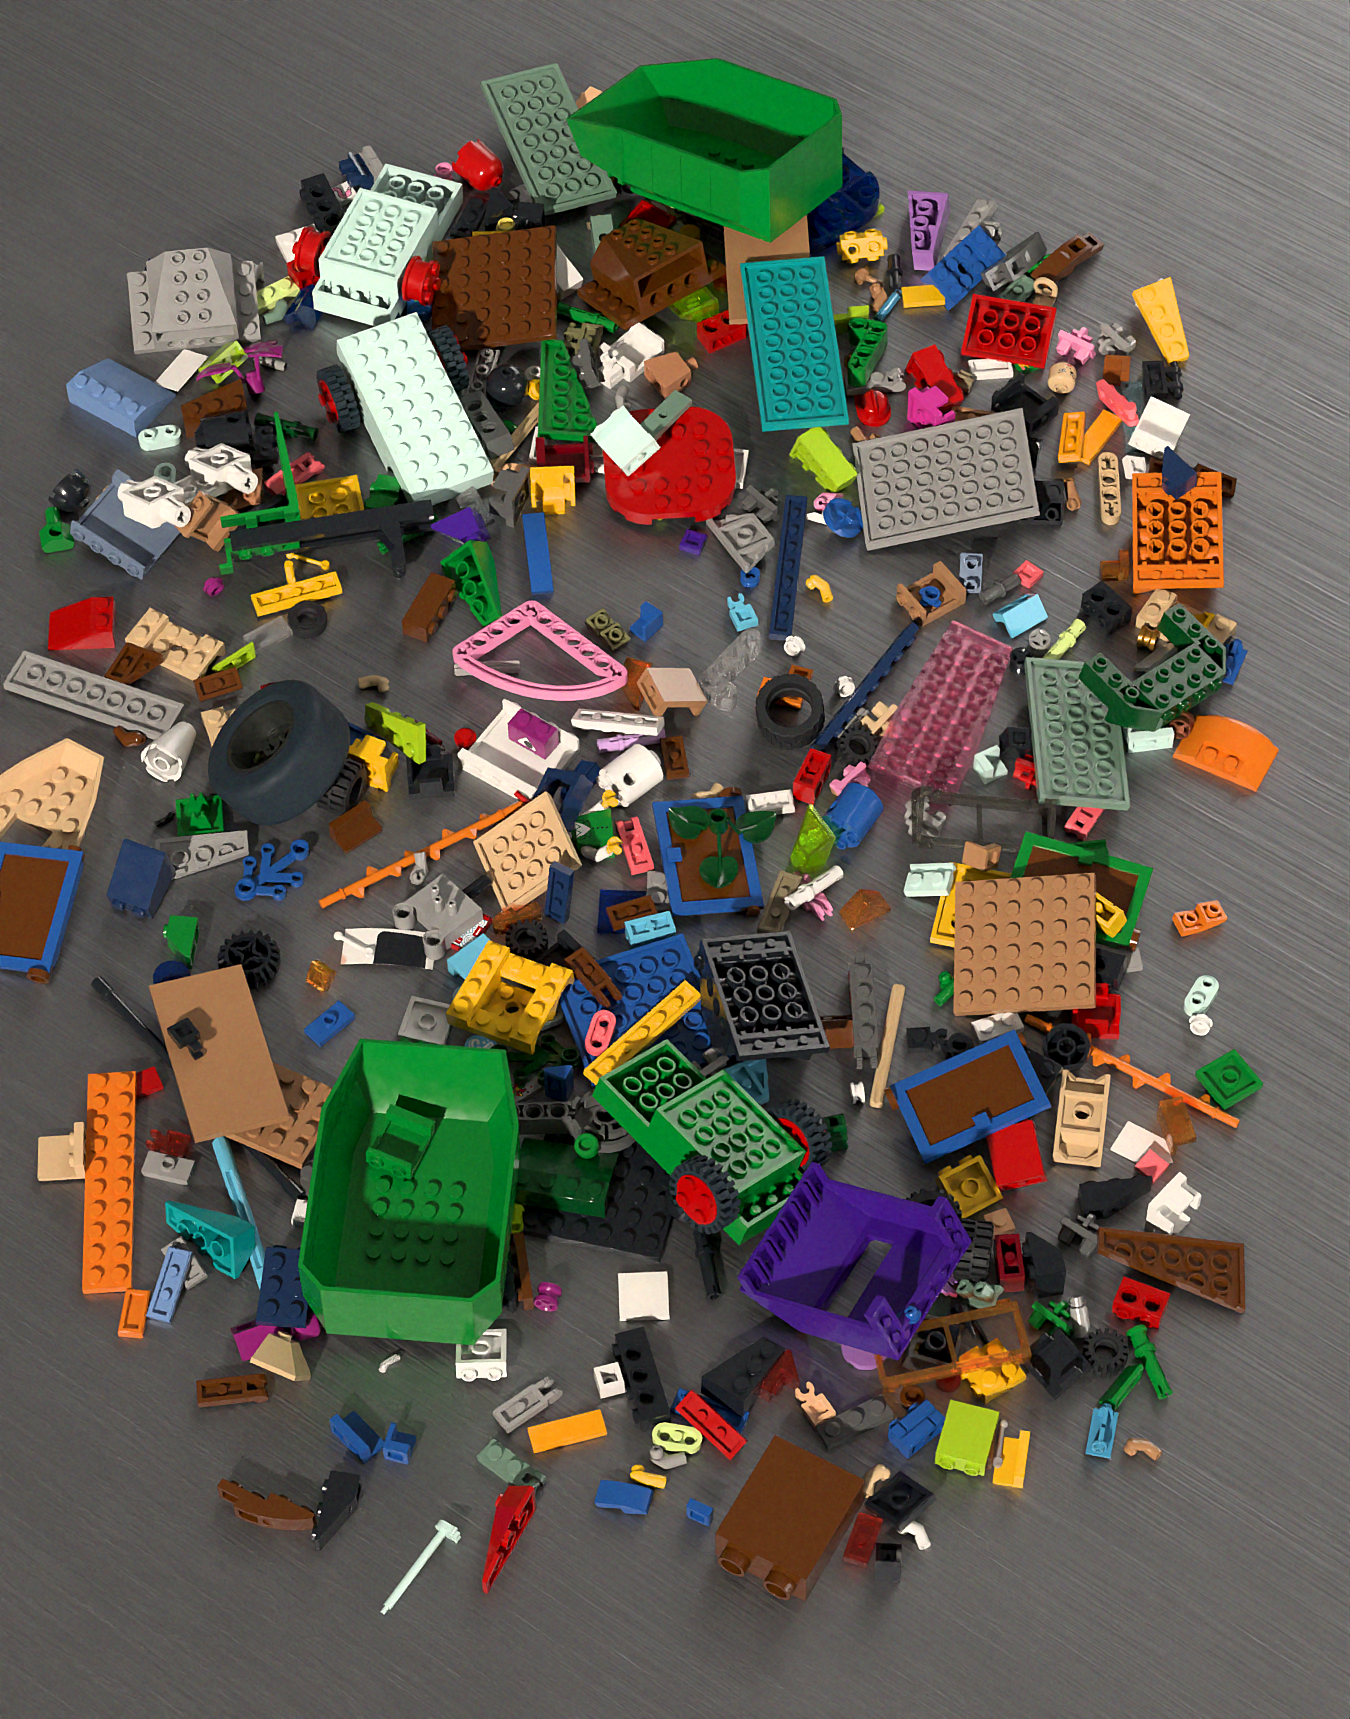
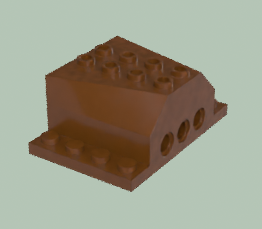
(646, 270)

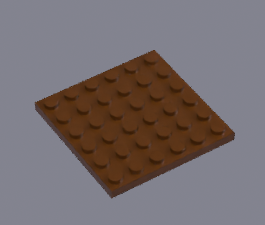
(498, 288)

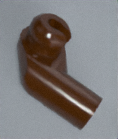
(129, 739)

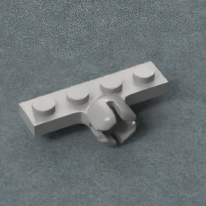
(978, 215)

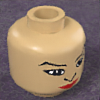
(1062, 377)

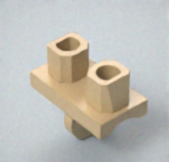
(884, 716)

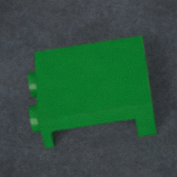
(401, 1142)

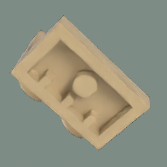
(63, 1155)

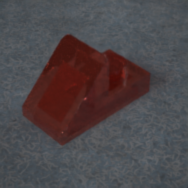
(782, 1374)

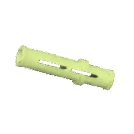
(1066, 640)

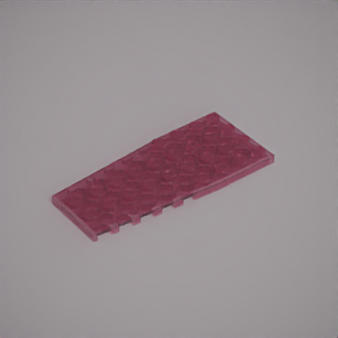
(944, 712)

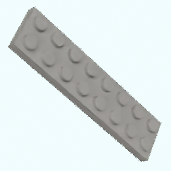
(93, 695)

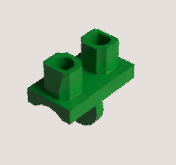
(1042, 1315)

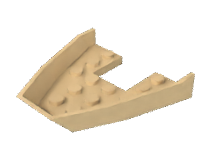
(53, 792)

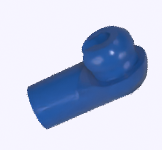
(914, 1315)

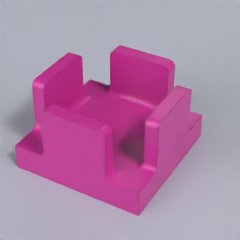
(923, 408)

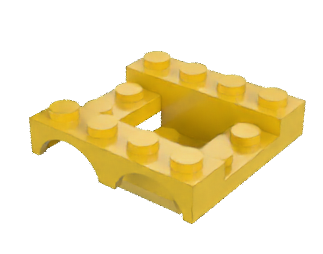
(484, 998)

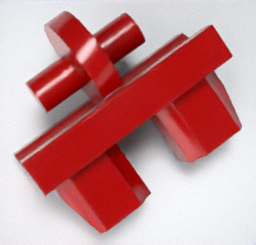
(1025, 771)

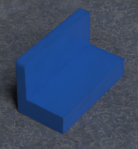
(357, 1436)

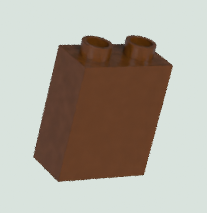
(788, 1519)

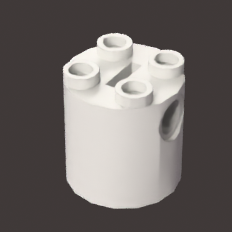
(631, 774)

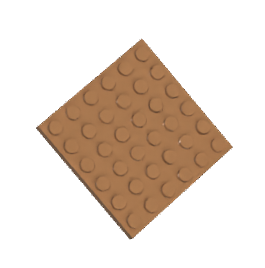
(1025, 944)

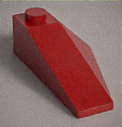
(511, 1518)

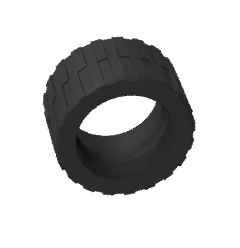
(785, 686)

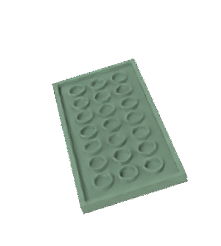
(533, 122)
(1074, 748)

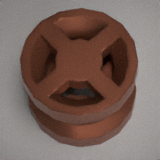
(1182, 730)

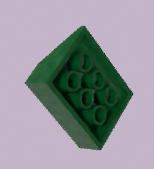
(559, 1179)

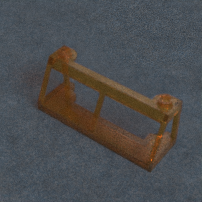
(1018, 1356)

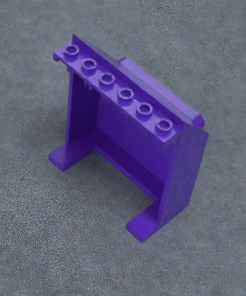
(821, 1240)

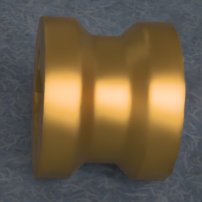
(1148, 638)

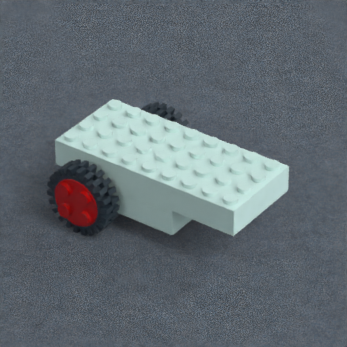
(408, 400)

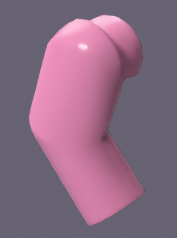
(821, 501)

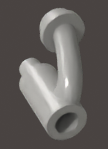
(1079, 1316)

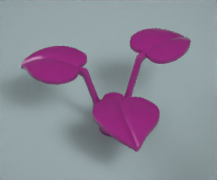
(253, 377)

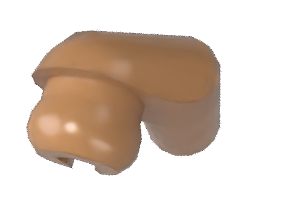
(879, 296)
(859, 436)
(1073, 499)

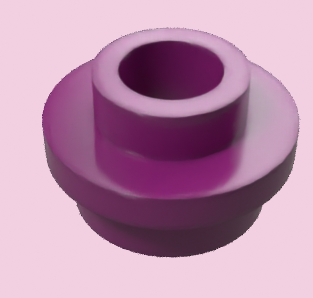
(213, 586)

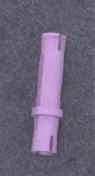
(623, 742)

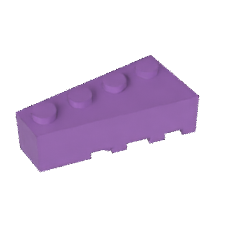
(928, 224)

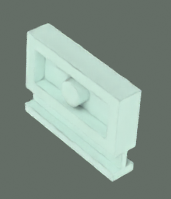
(929, 879)

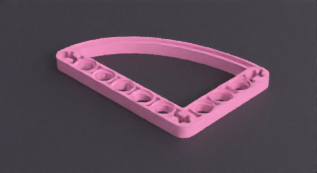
(467, 653)

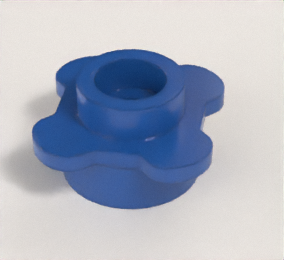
(931, 592)

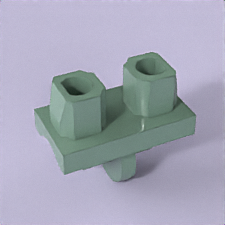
(978, 1294)

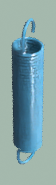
(887, 307)

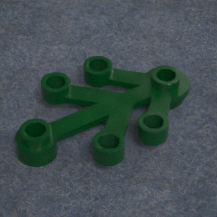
(540, 1058)

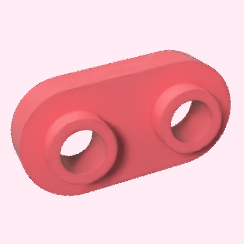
(600, 1034)

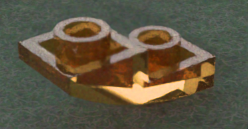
(505, 918)

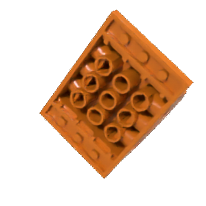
(1177, 539)

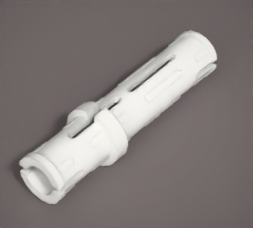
(807, 891)

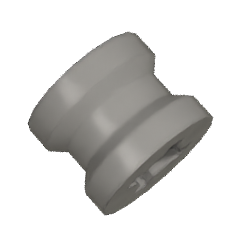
(1043, 638)

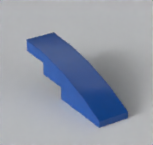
(537, 553)

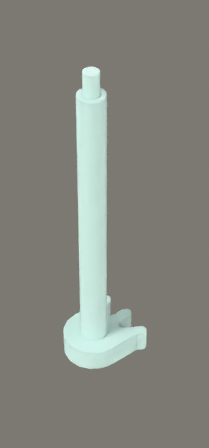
(444, 1530)

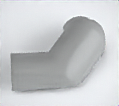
(420, 869)
(664, 1460)

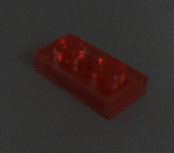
(862, 1540)

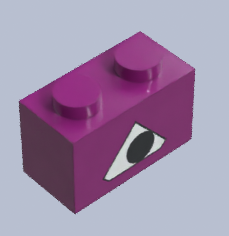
(533, 733)

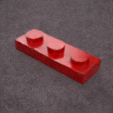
(711, 1424)

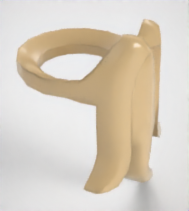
(1045, 296)

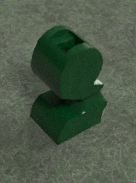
(838, 1131)

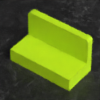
(229, 352)

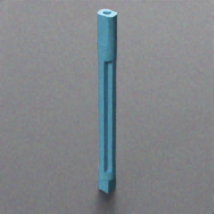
(239, 1199)

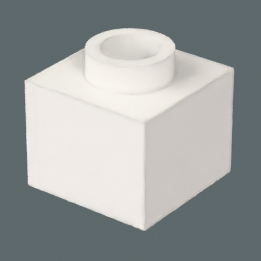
(609, 1380)

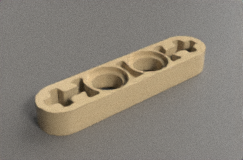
(1109, 488)

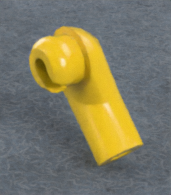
(822, 585)
(649, 1479)

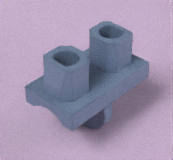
(971, 571)

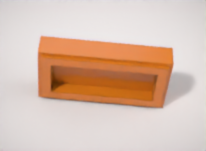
(134, 1313)

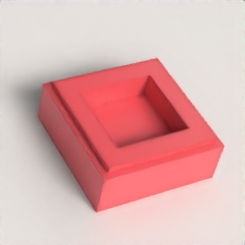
(1028, 574)
(1151, 1165)

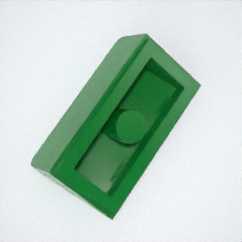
(1122, 1386)

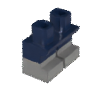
(362, 168)

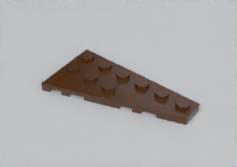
(1194, 1264)

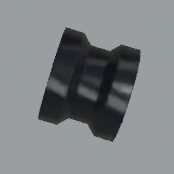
(1017, 657)

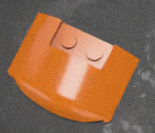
(1228, 750)

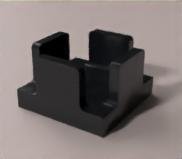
(433, 777)
(1056, 1363)

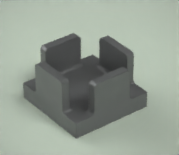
(518, 494)

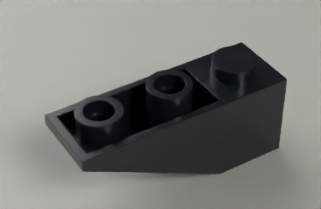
(1110, 1196)
(339, 1503)

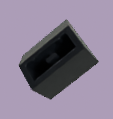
(1050, 501)
(1044, 1267)

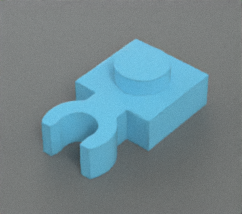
(742, 615)

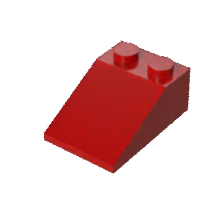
(84, 625)

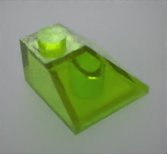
(696, 306)
(812, 842)

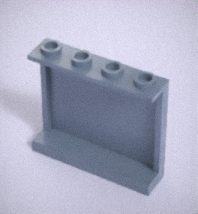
(120, 537)

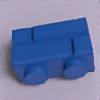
(915, 1428)

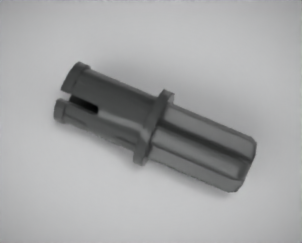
(999, 589)

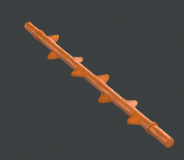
(432, 851)
(1140, 1077)

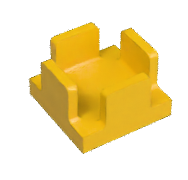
(553, 488)
(379, 769)

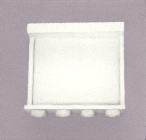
(508, 764)

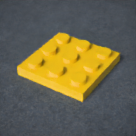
(329, 497)

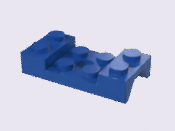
(975, 254)

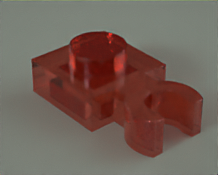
(171, 1144)

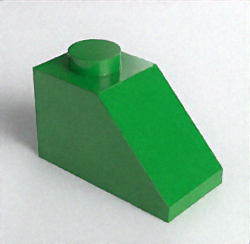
(182, 937)

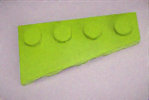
(399, 731)

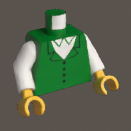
(595, 831)

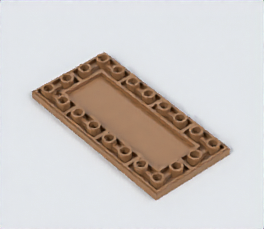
(747, 249)
(235, 1079)

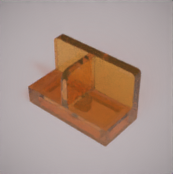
(1175, 1123)

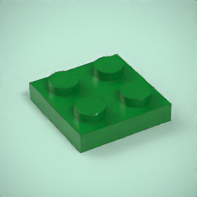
(1229, 1079)

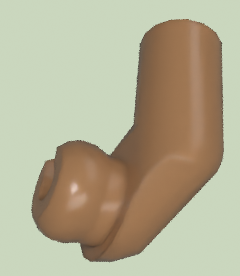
(1144, 1445)

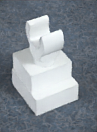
(610, 372)

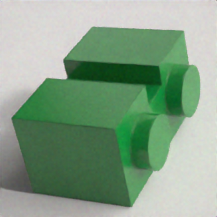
(384, 492)

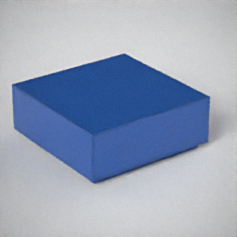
(699, 1512)

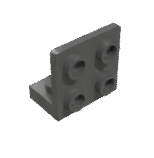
(586, 365)

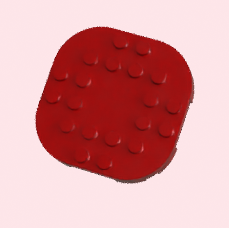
(682, 479)

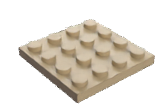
(522, 849)

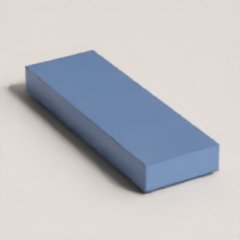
(169, 1284)

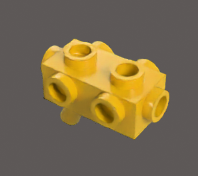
(867, 244)

